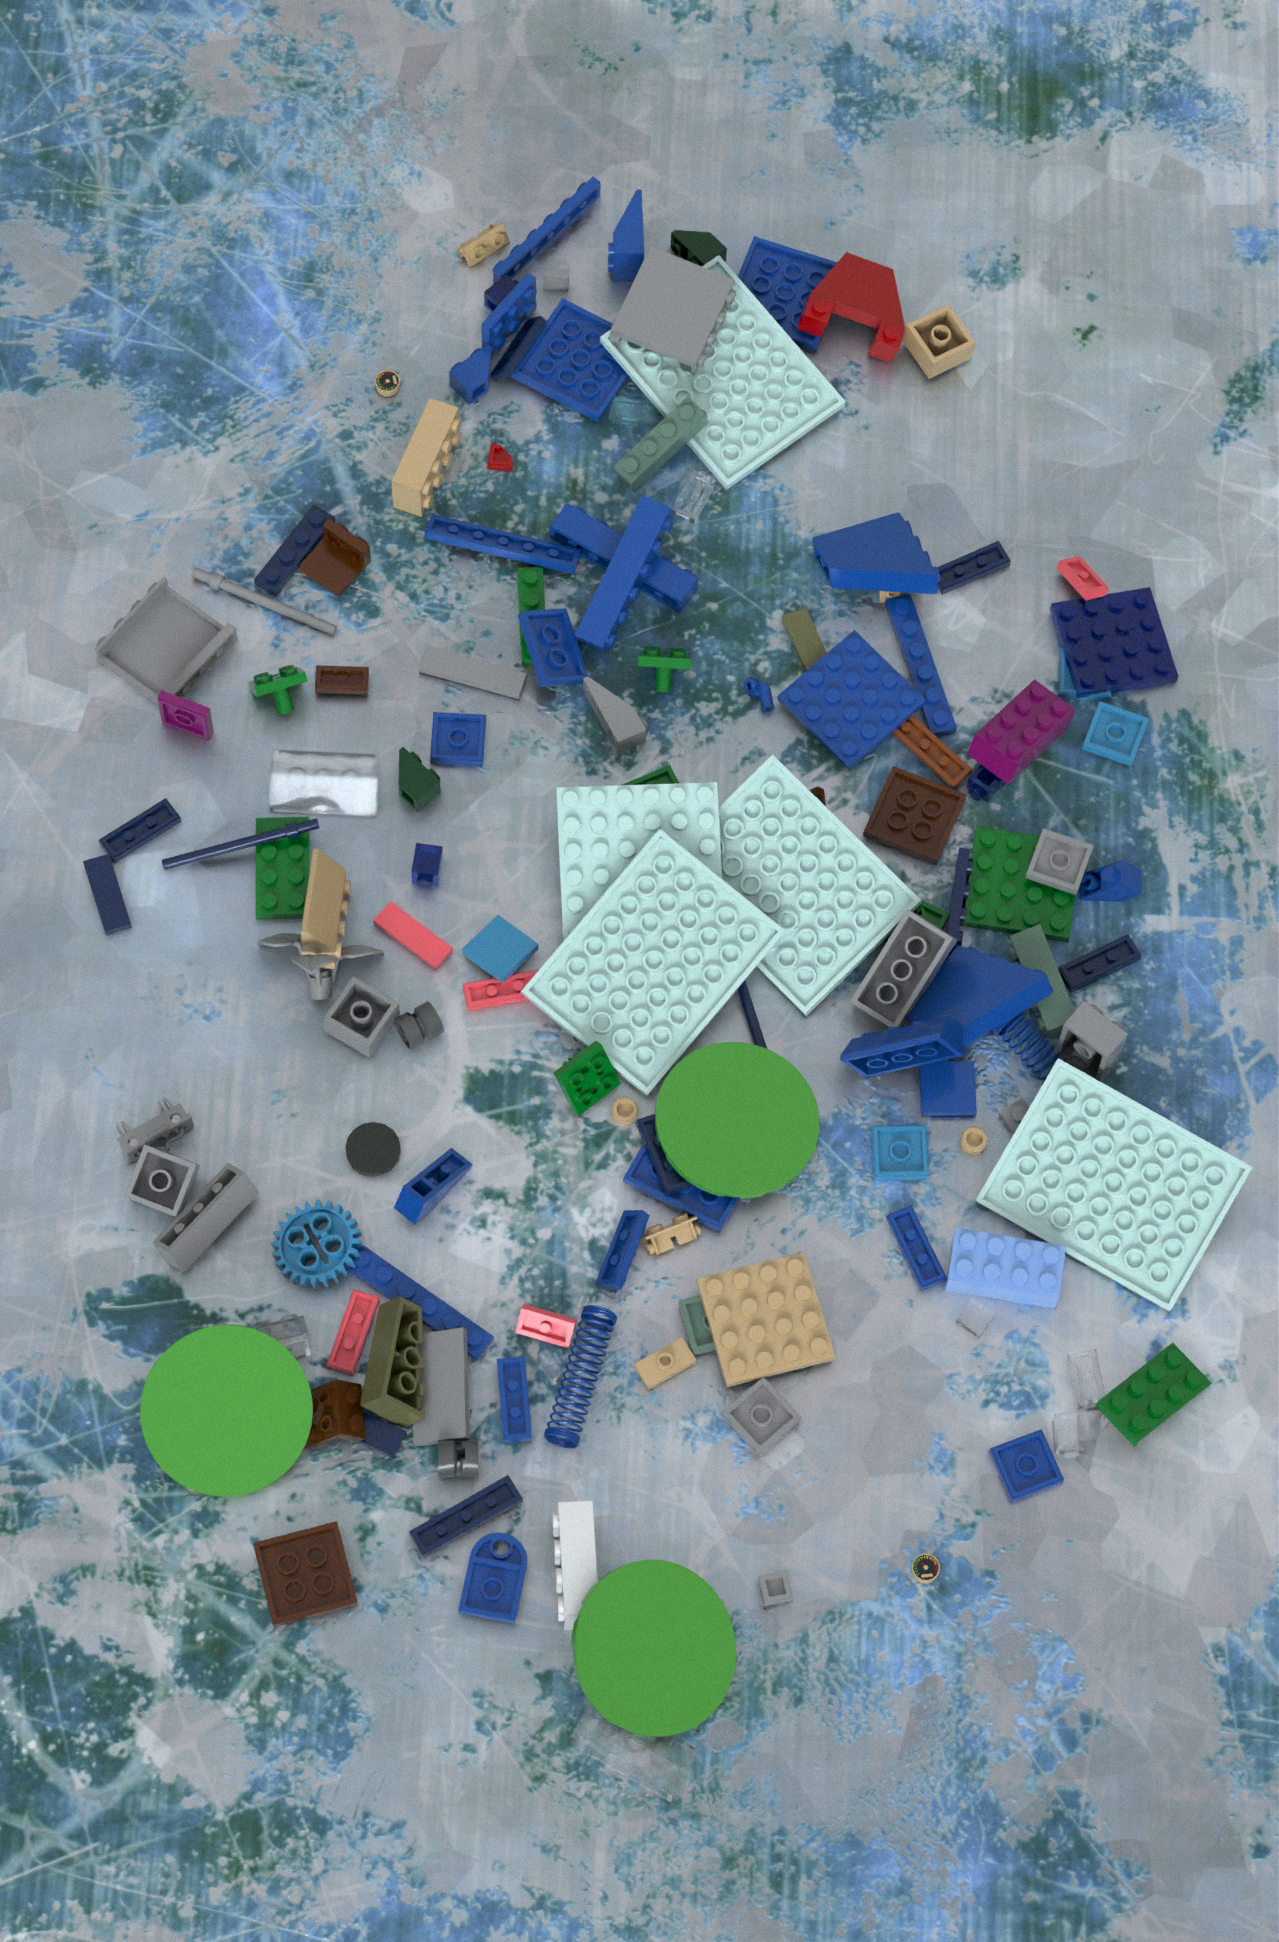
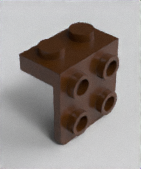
(336, 558)
(336, 1413)

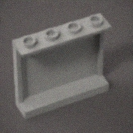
(674, 308)
(164, 643)

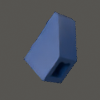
(472, 376)
(1111, 883)

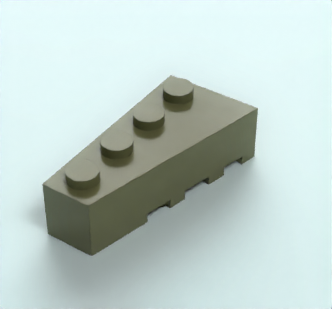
(395, 1363)

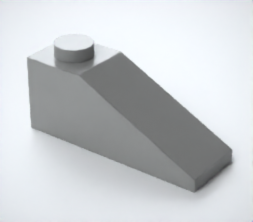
(617, 717)

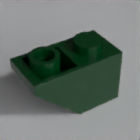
(697, 246)
(415, 781)

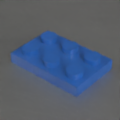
(510, 313)
(552, 647)

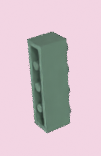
(661, 444)
(1034, 953)

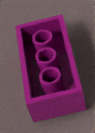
(1021, 731)

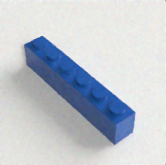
(598, 544)
(624, 574)

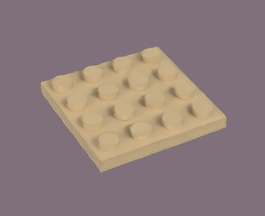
(765, 1319)

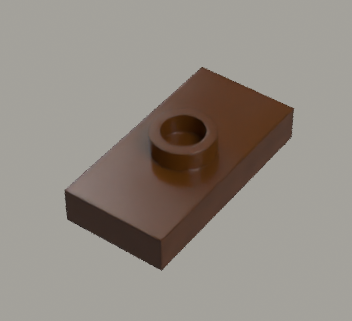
(342, 680)

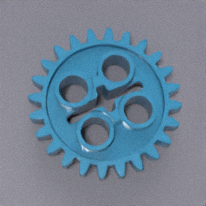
(293, 1257)

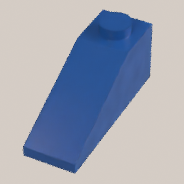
(431, 1186)

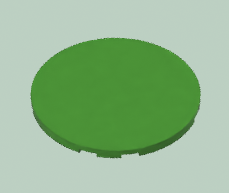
(737, 1120)
(226, 1410)
(654, 1648)

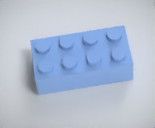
(1005, 1268)

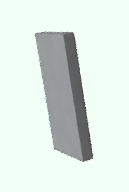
(444, 1388)

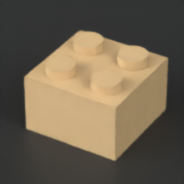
(938, 341)

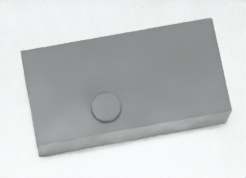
(903, 970)

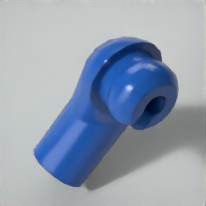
(760, 691)

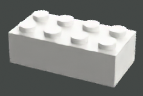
(575, 1555)

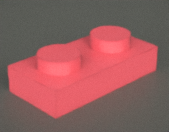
(1082, 578)
(546, 1325)

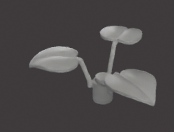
(319, 978)

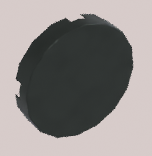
(373, 1149)

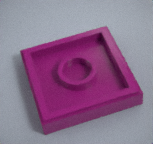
(185, 715)

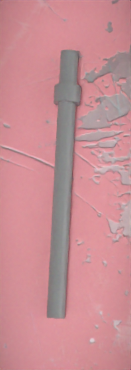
(219, 582)

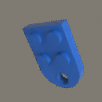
(493, 1580)

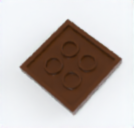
(914, 815)
(305, 1574)

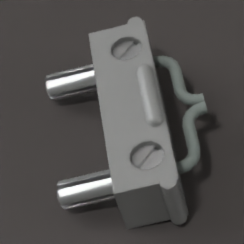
(156, 1132)

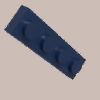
(293, 551)
(959, 892)
(465, 1516)

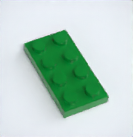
(281, 872)
(1153, 1394)

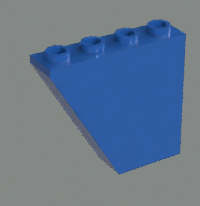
(876, 557)
(980, 992)

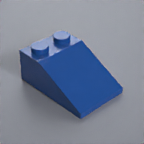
(627, 249)

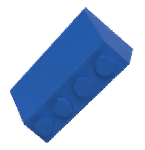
(904, 1046)

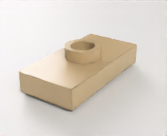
(665, 1363)

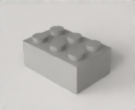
(1091, 1042)

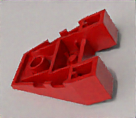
(862, 294)

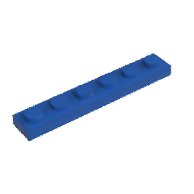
(552, 226)
(503, 544)
(920, 664)
(435, 1312)

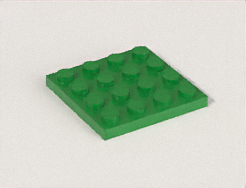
(1001, 894)

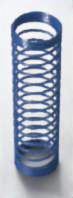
(1011, 1024)
(573, 1438)

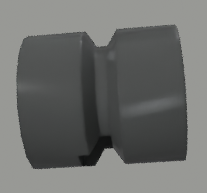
(419, 1025)
(447, 1458)

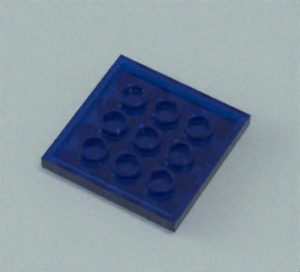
(1114, 642)

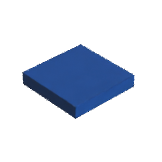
(458, 739)
(947, 1089)
(1026, 1465)

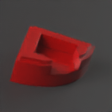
(499, 459)

